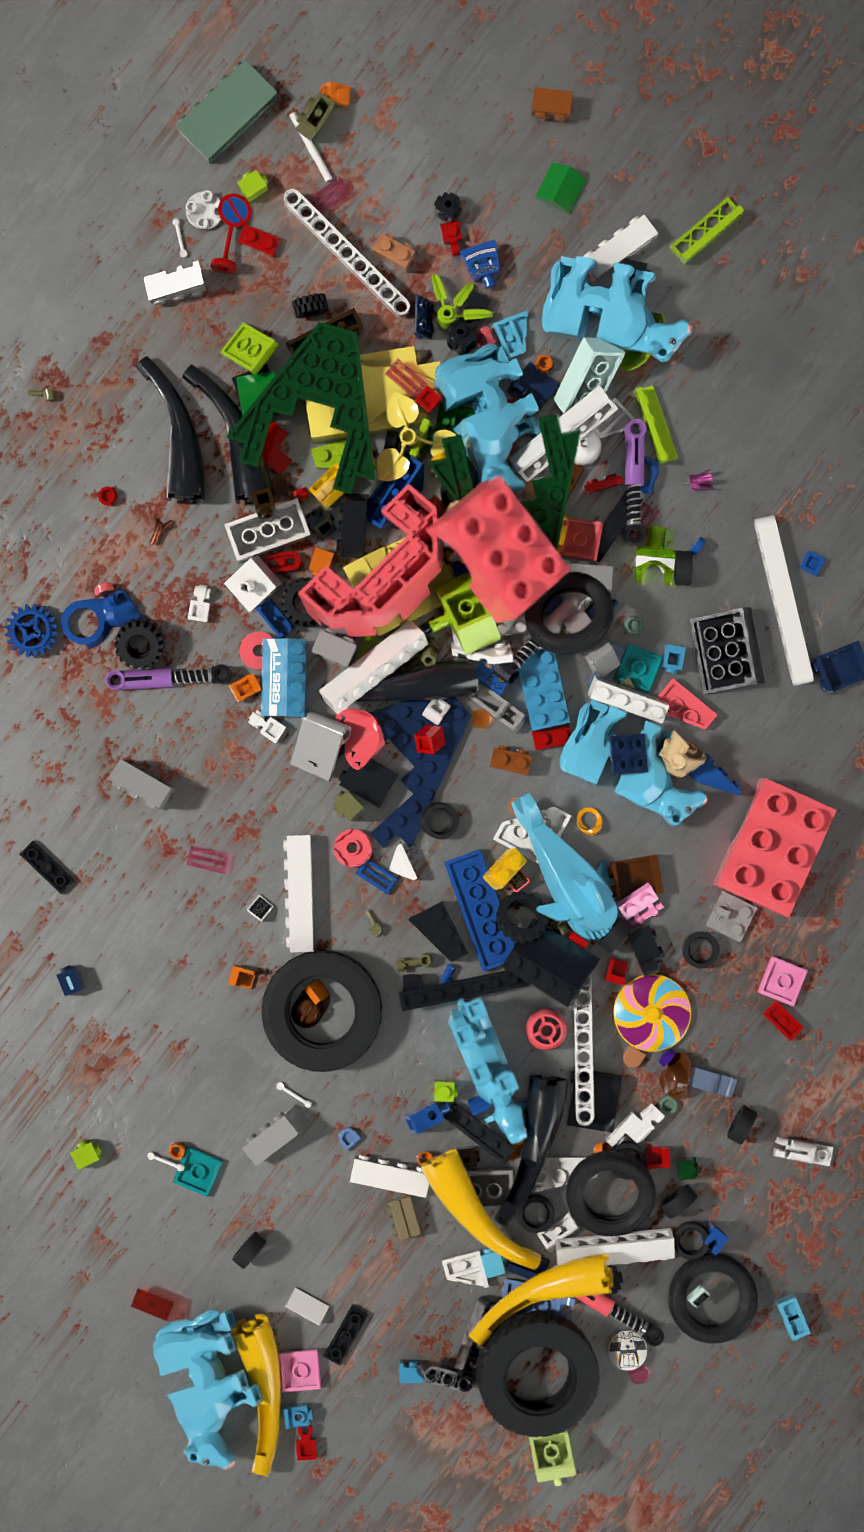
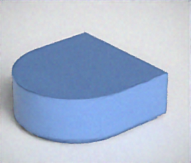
(348, 1137)

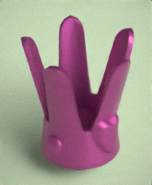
(699, 481)

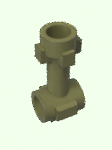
(424, 960)

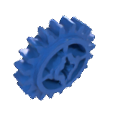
(24, 645)

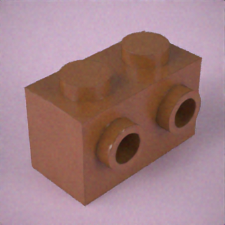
(551, 104)
(510, 761)

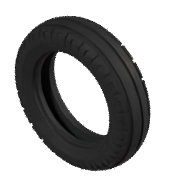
(587, 637)
(610, 1161)
(713, 1333)

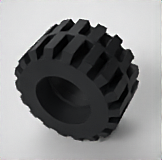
(288, 606)
(144, 628)

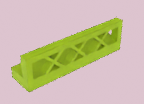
(712, 233)
(655, 424)

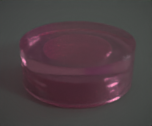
(638, 1375)

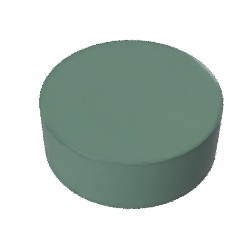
(633, 625)
(667, 1105)

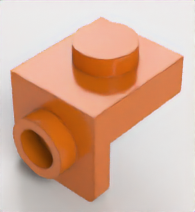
(336, 92)
(245, 687)

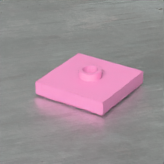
(782, 981)
(300, 1370)

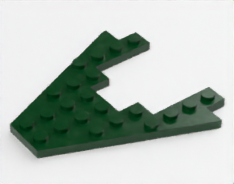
(324, 372)
(550, 490)

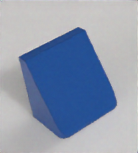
(478, 1105)

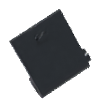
(606, 1097)

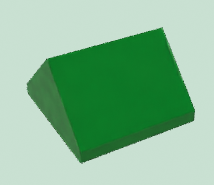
(561, 187)

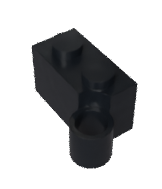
(646, 949)

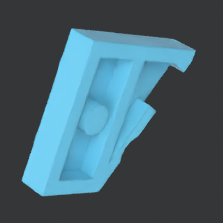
(512, 334)

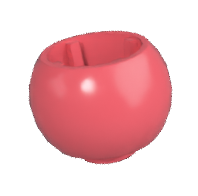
(552, 1044)

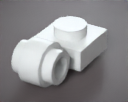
(199, 609)
(271, 729)

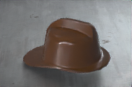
(305, 1012)
(676, 1076)

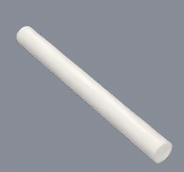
(314, 153)

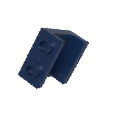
(840, 667)

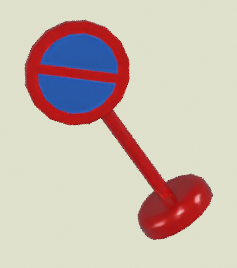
(234, 212)

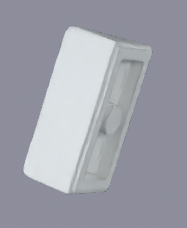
(560, 1229)
(307, 1306)

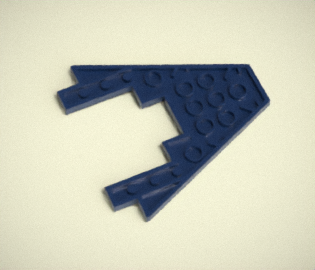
(399, 725)

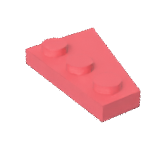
(686, 705)

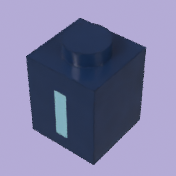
(70, 980)

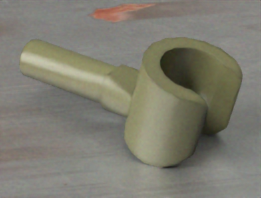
(48, 394)
(376, 929)

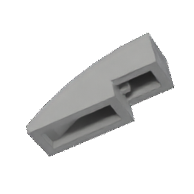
(498, 707)

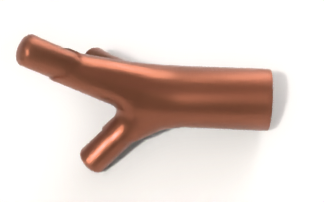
(159, 528)

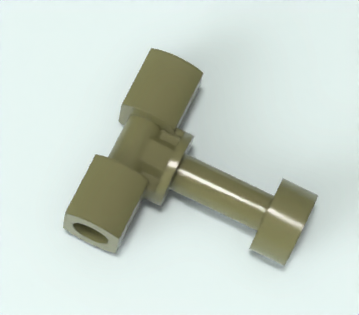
(427, 656)

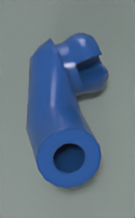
(447, 974)

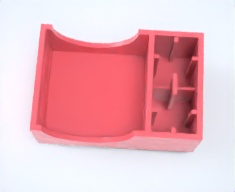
(502, 549)
(774, 847)

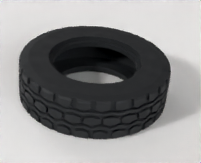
(310, 1054)
(546, 1415)

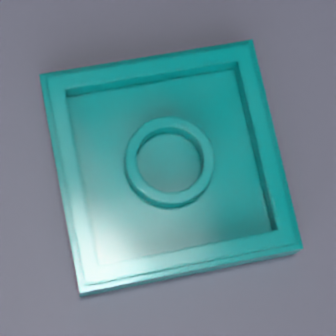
(639, 666)
(199, 1171)

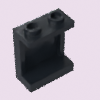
(369, 782)

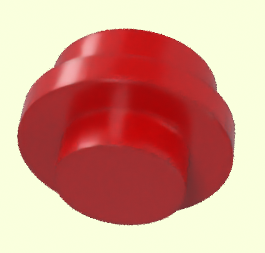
(107, 496)

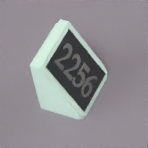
(698, 1296)

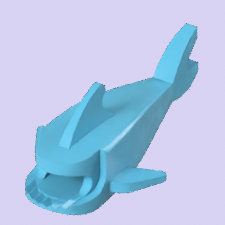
(576, 887)

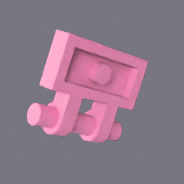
(636, 902)

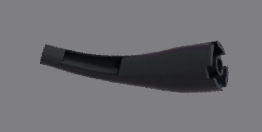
(185, 464)
(245, 477)
(433, 682)
(543, 1117)

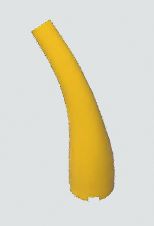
(455, 1190)
(570, 1279)
(260, 1357)

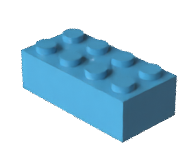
(543, 691)

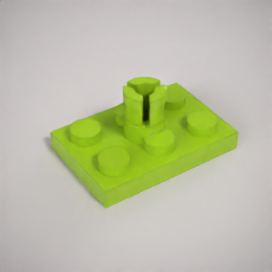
(249, 348)

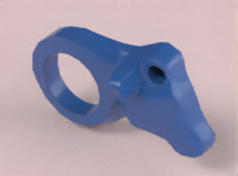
(110, 611)

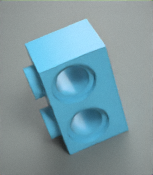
(792, 1317)

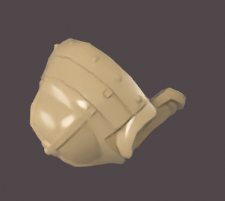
(681, 756)

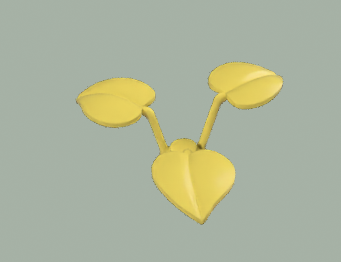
(400, 412)

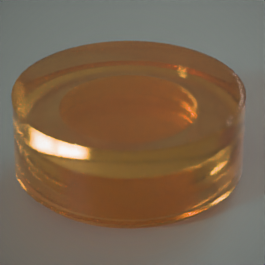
(480, 719)

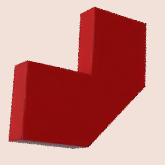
(274, 457)

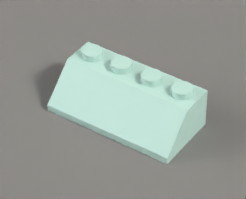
(591, 366)

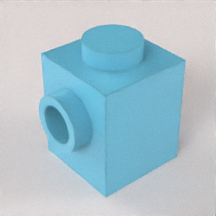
(492, 1263)

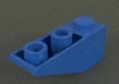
(714, 777)

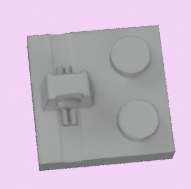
(731, 916)

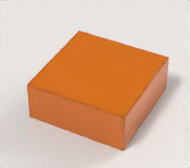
(317, 991)

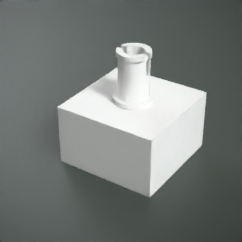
(253, 583)

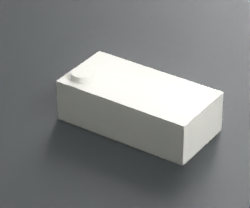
(259, 536)

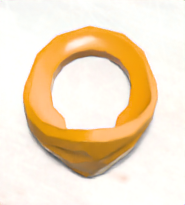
(593, 831)

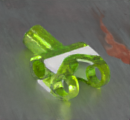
(655, 555)

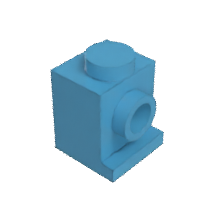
(673, 651)
(408, 1372)
(293, 1409)

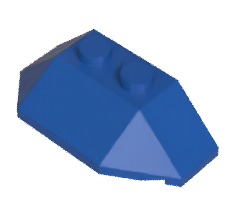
(390, 489)

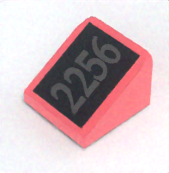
(518, 881)

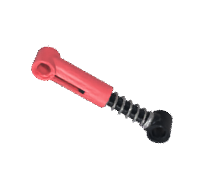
(606, 1306)

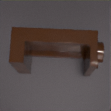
(634, 873)

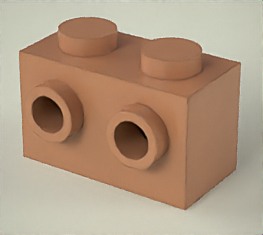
(393, 252)

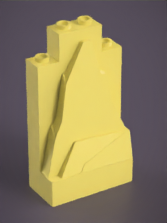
(378, 391)

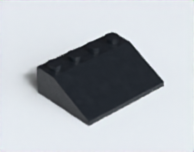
(727, 650)
(552, 965)

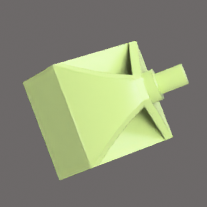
(552, 1457)

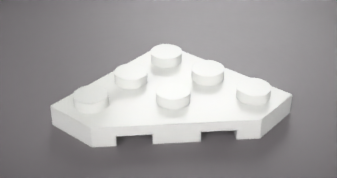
(494, 653)
(514, 835)

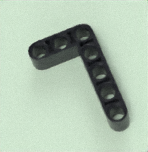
(466, 1353)

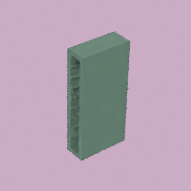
(227, 111)

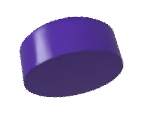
(667, 1057)

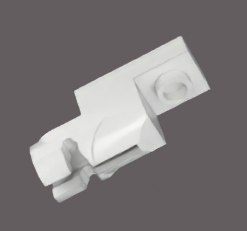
(636, 1127)
(804, 1151)

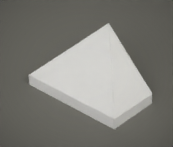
(401, 864)

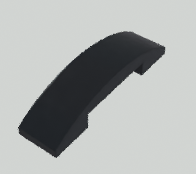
(613, 525)

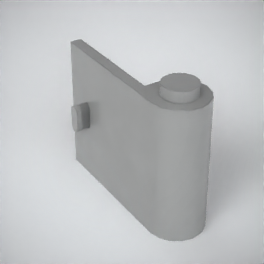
(319, 743)

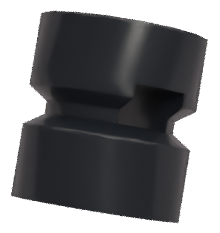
(392, 441)

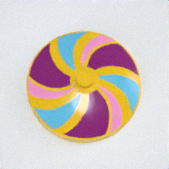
(652, 1013)

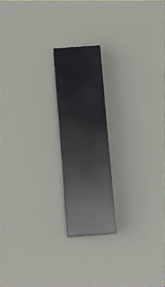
(479, 1133)

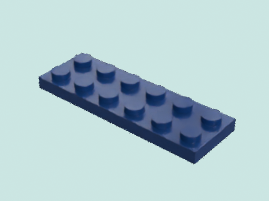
(479, 908)

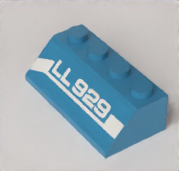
(283, 677)

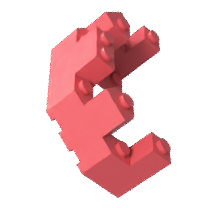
(393, 585)

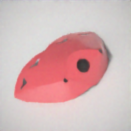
(365, 736)

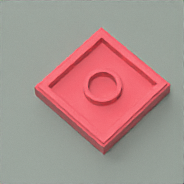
(581, 539)

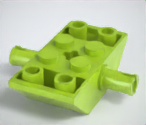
(472, 628)

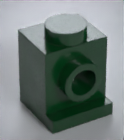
(687, 1168)

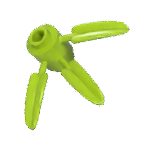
(447, 314)

